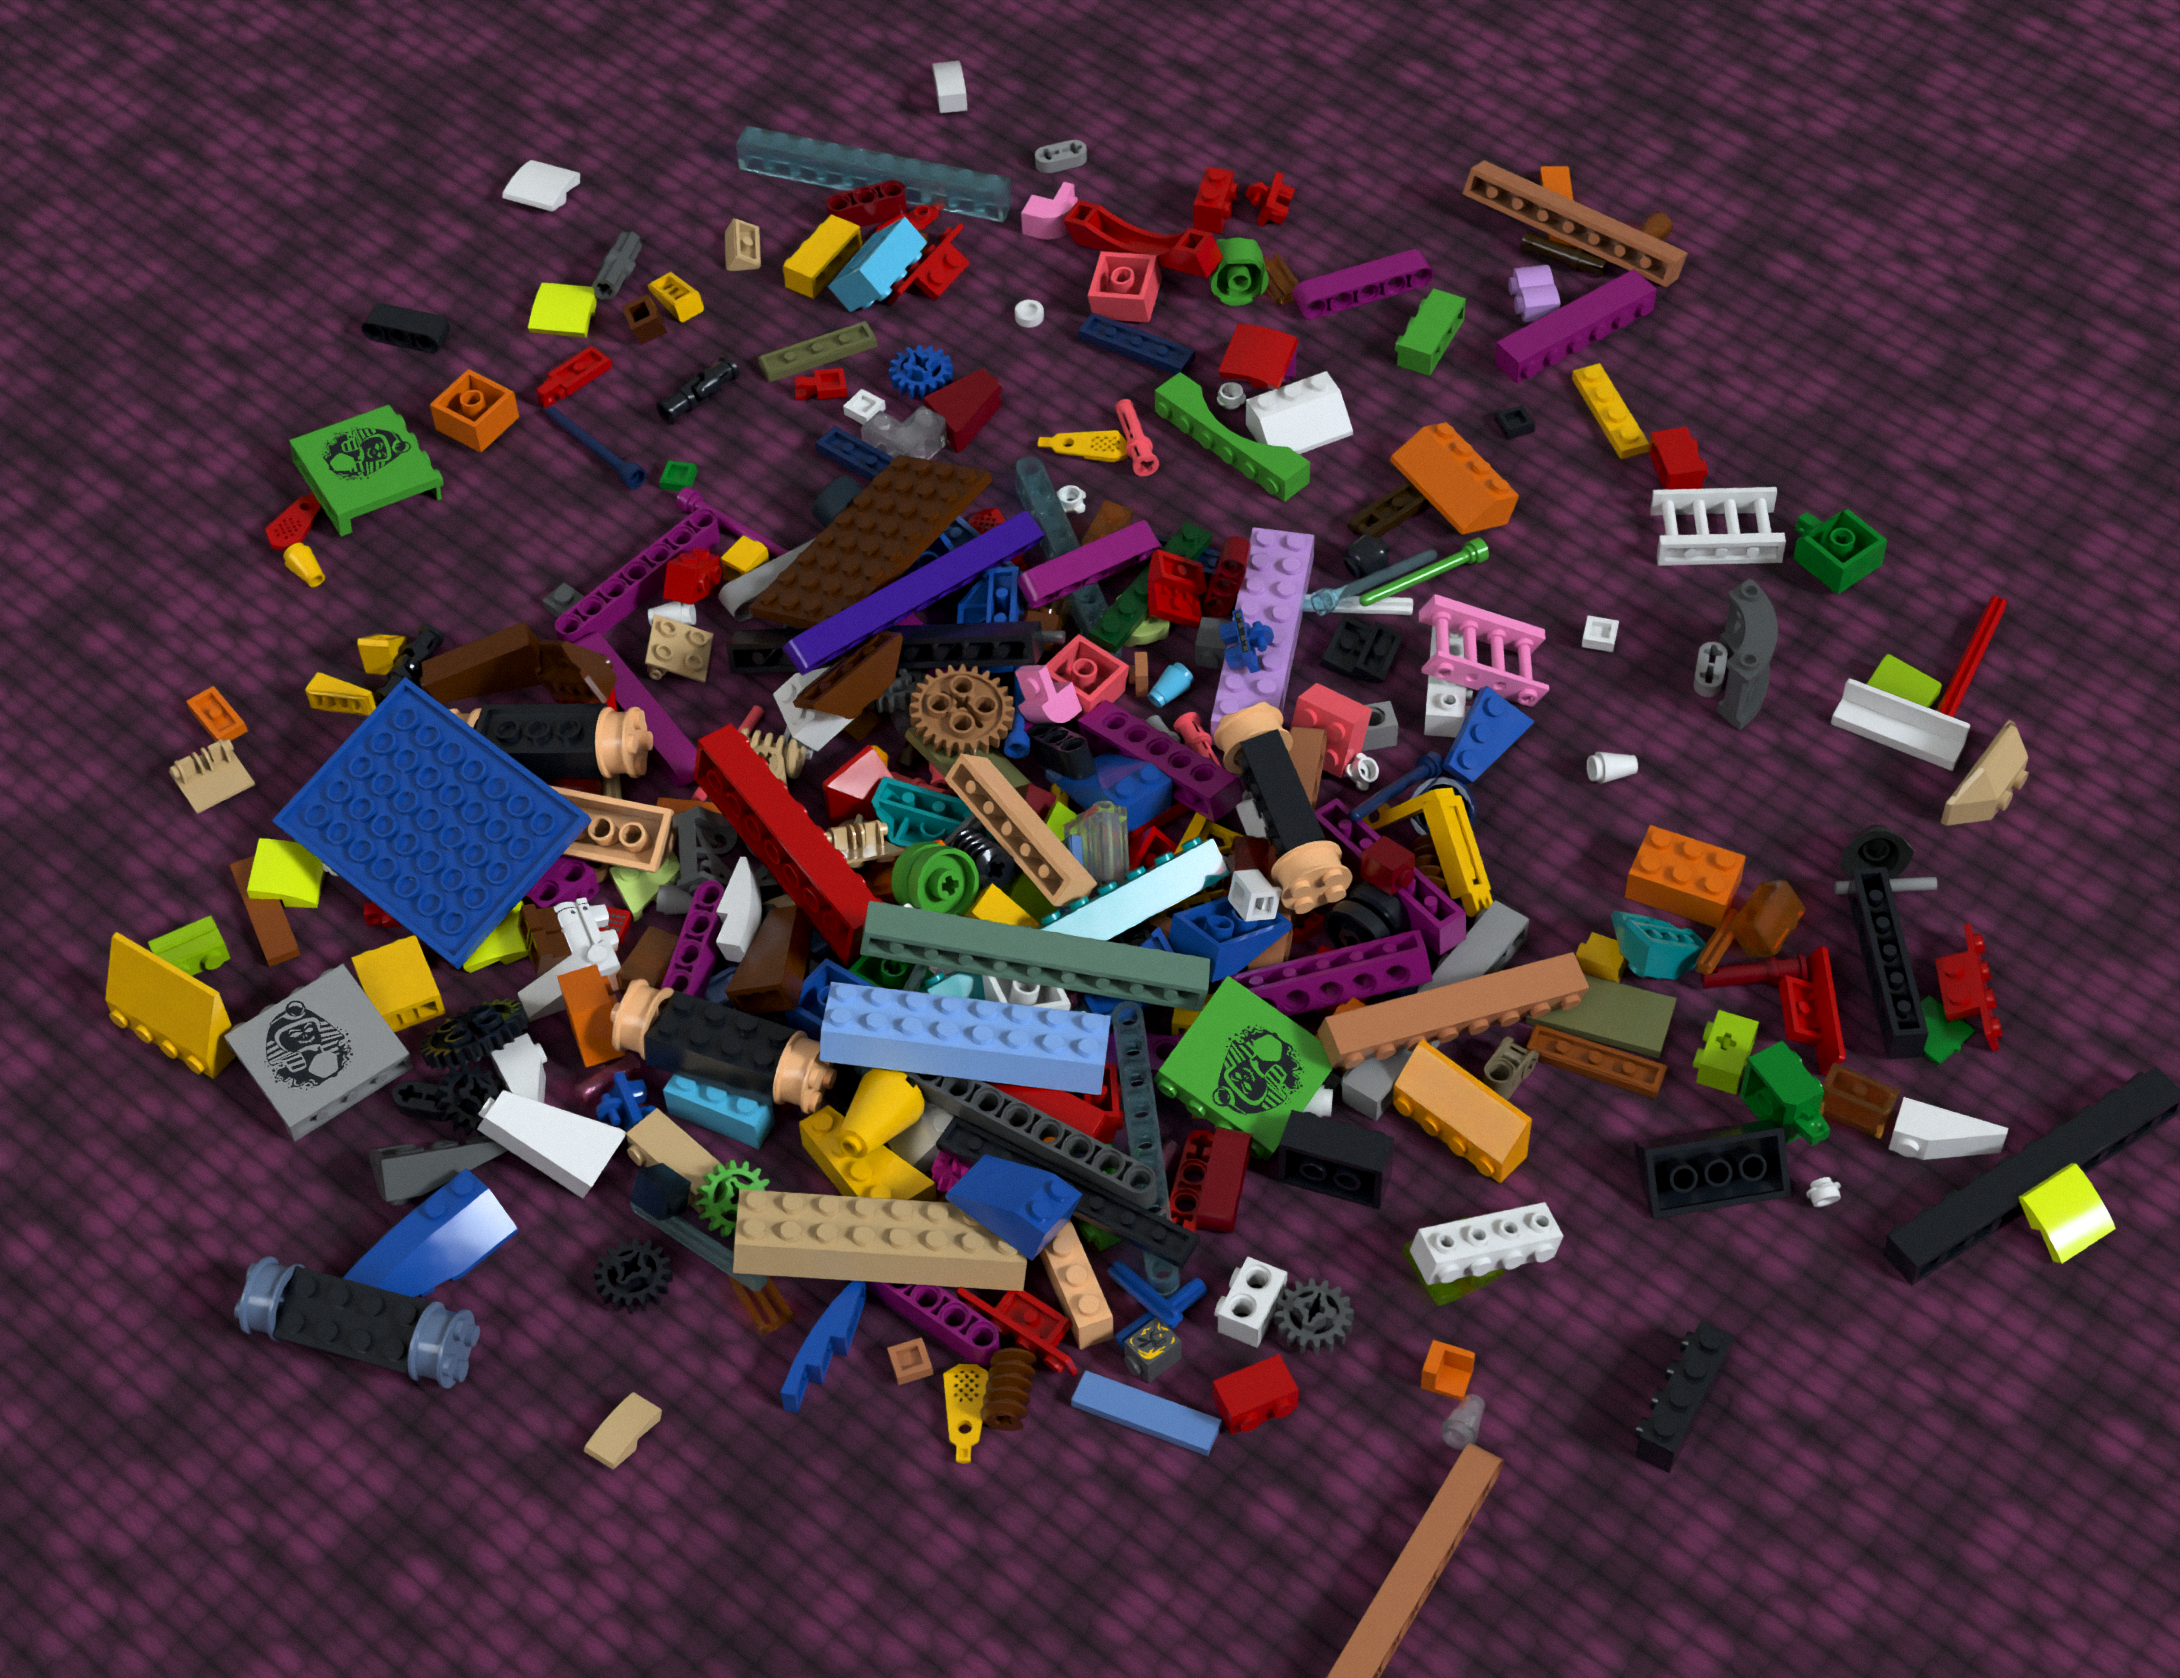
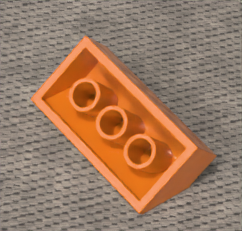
(1455, 479)

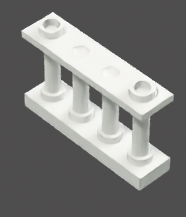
(1717, 548)

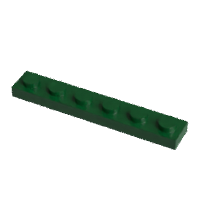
(1132, 606)

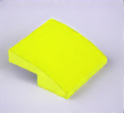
(562, 310)
(286, 873)
(501, 945)
(2067, 1213)

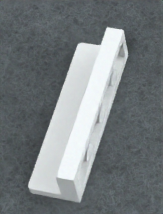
(1901, 724)

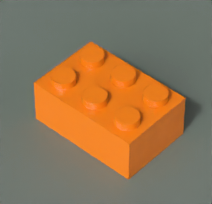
(1685, 876)

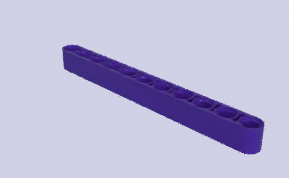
(912, 593)

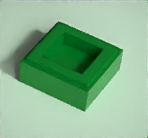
(678, 475)

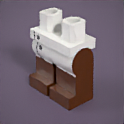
(561, 930)

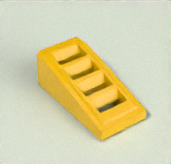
(679, 299)
(338, 696)

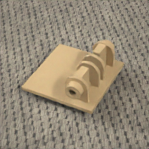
(677, 649)
(211, 776)
(863, 842)

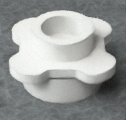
(1072, 499)
(1362, 771)

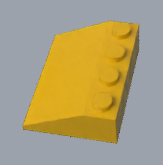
(167, 1007)

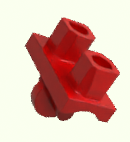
(1268, 197)

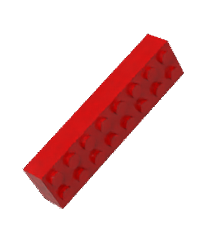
(784, 839)

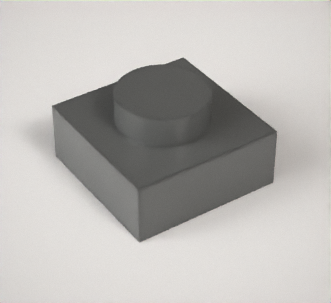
(561, 600)

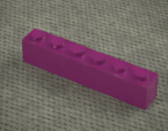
(1575, 326)
(1428, 907)

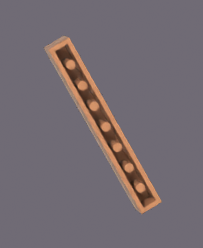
(1575, 223)
(1452, 1010)

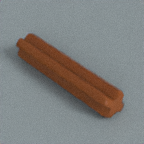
(1716, 945)

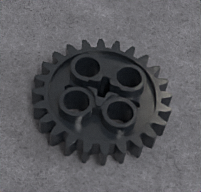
(454, 1043)

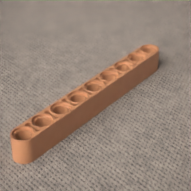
(1308, 759)
(1419, 1565)

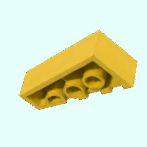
(874, 1176)

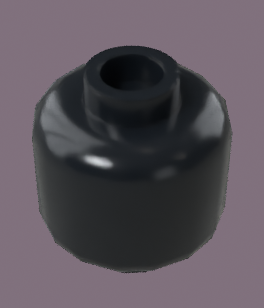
(1366, 556)

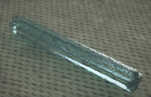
(703, 1246)

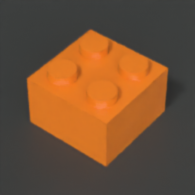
(474, 410)
(589, 1008)

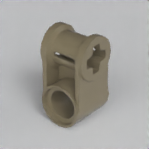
(1508, 1067)

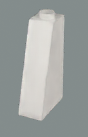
(551, 1139)

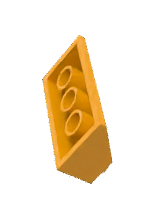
(1462, 1112)

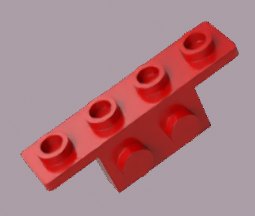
(938, 270)
(1965, 987)
(1812, 1010)
(1029, 1322)

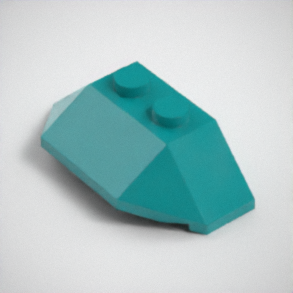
(918, 813)
(1656, 946)

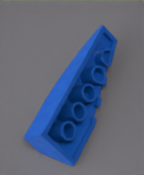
(437, 1240)

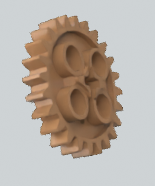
(961, 711)

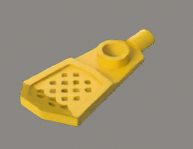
(1094, 445)
(966, 1411)

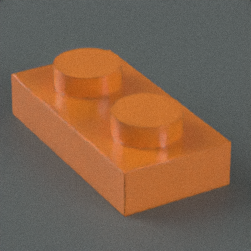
(216, 715)

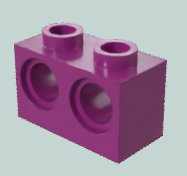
(563, 882)

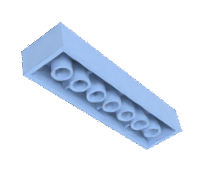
(964, 1038)

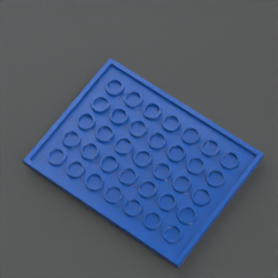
(432, 822)

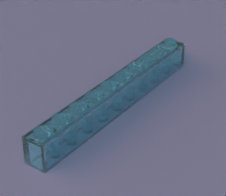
(854, 167)

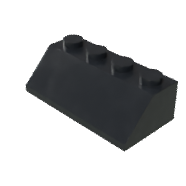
(1713, 1168)

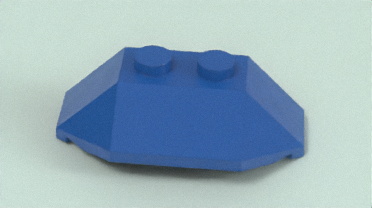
(993, 600)

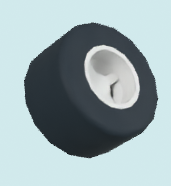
(835, 499)

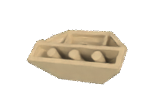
(1990, 780)

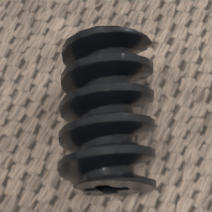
(990, 859)

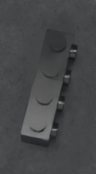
(1684, 1396)

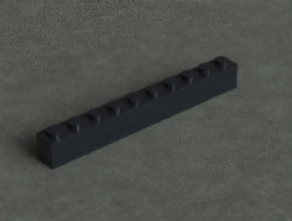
(921, 646)
(1992, 1198)

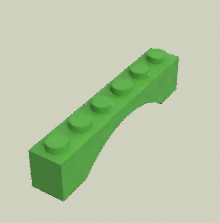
(1273, 467)

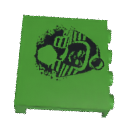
(363, 465)
(1245, 1067)

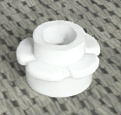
(1231, 395)
(1824, 1192)

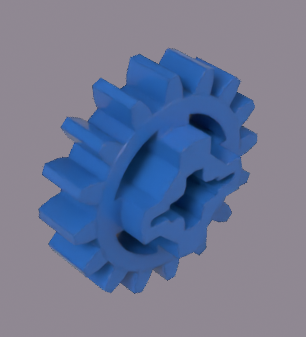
(920, 371)

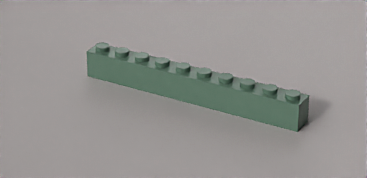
(1035, 956)

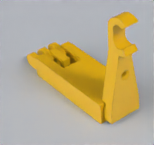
(1452, 841)

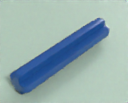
(1145, 1294)
(1181, 1300)

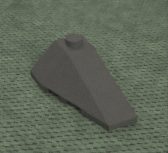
(413, 1171)

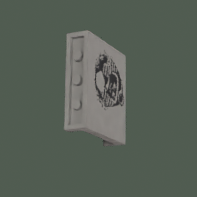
(319, 1051)

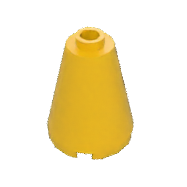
(879, 1111)

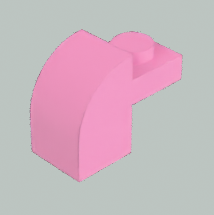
(1045, 216)
(1046, 699)

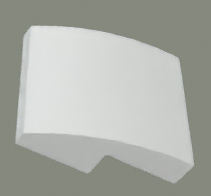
(541, 185)

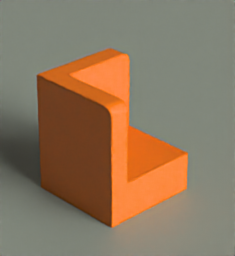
(1447, 1370)

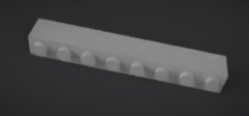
(1485, 950)

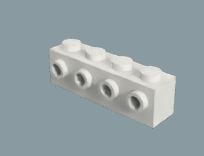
(1446, 699)
(1486, 1243)

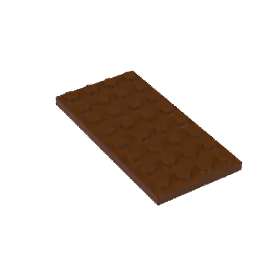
(871, 540)

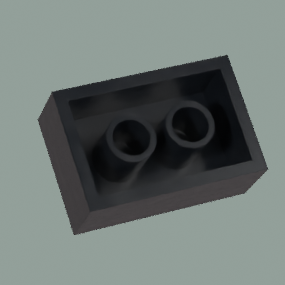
(1335, 1159)

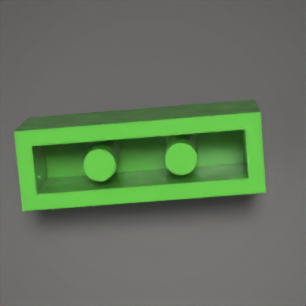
(1430, 331)

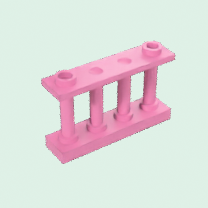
(1489, 628)

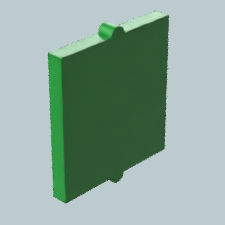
(1943, 1036)

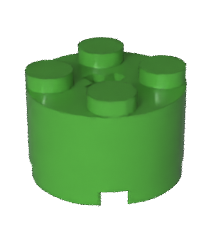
(1240, 272)

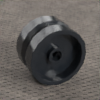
(1365, 916)

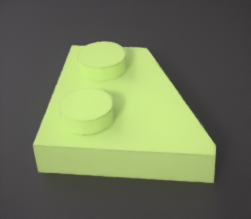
(642, 887)

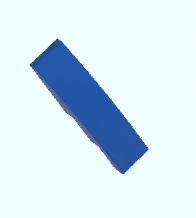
(829, 1336)

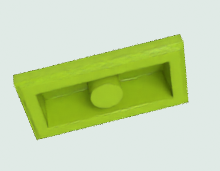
(1905, 682)

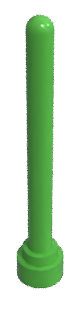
(1473, 553)

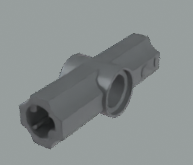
(616, 265)

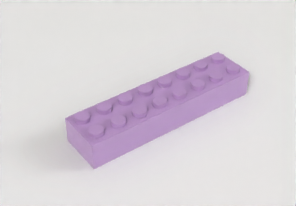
(1275, 596)

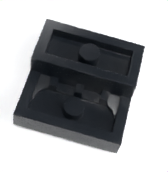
(1361, 650)

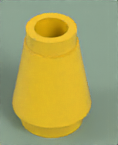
(304, 564)

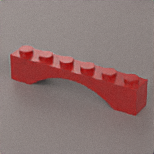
(1099, 229)

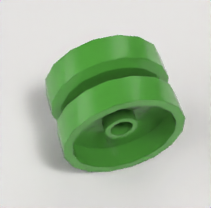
(935, 878)

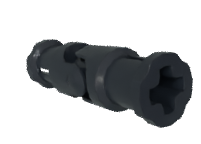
(697, 390)
(410, 661)

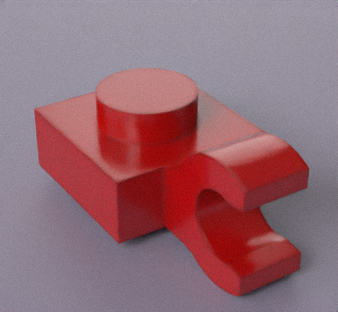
(826, 383)

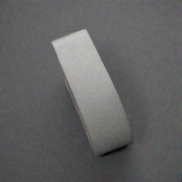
(1060, 156)
(1715, 669)

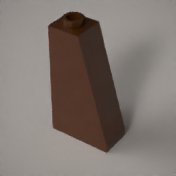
(483, 666)
(773, 965)

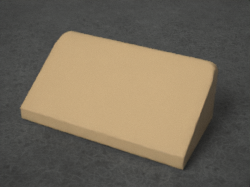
(742, 246)

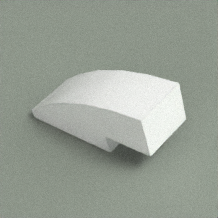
(950, 86)
(739, 912)

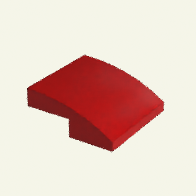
(1258, 356)
(1175, 588)

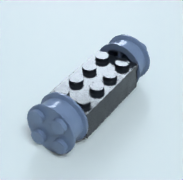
(357, 1322)

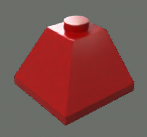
(853, 787)

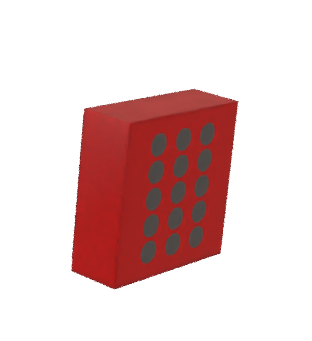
(619, 921)

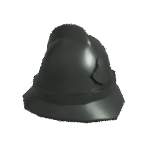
(1877, 848)

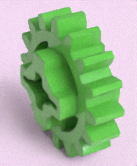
(726, 1187)

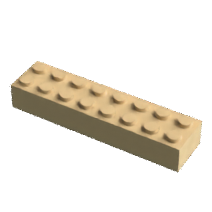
(871, 1241)

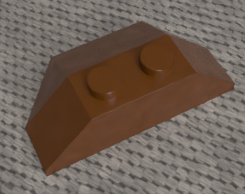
(574, 672)
(854, 678)

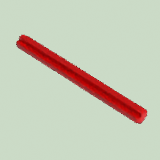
(1972, 656)

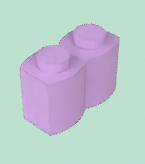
(1534, 292)

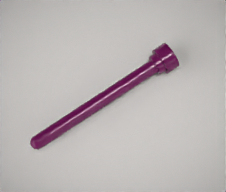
(691, 500)

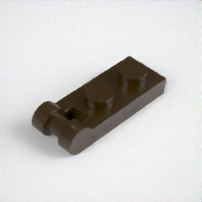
(1388, 511)

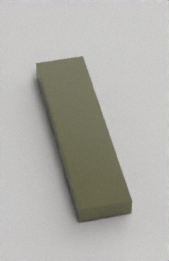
(817, 351)

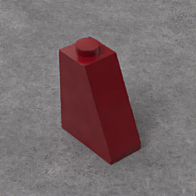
(966, 406)

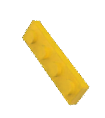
(1610, 411)

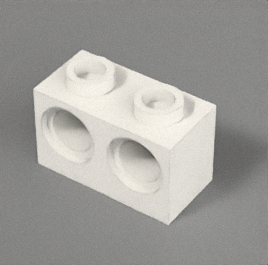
(1256, 1302)

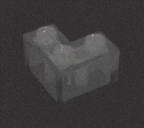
(916, 437)

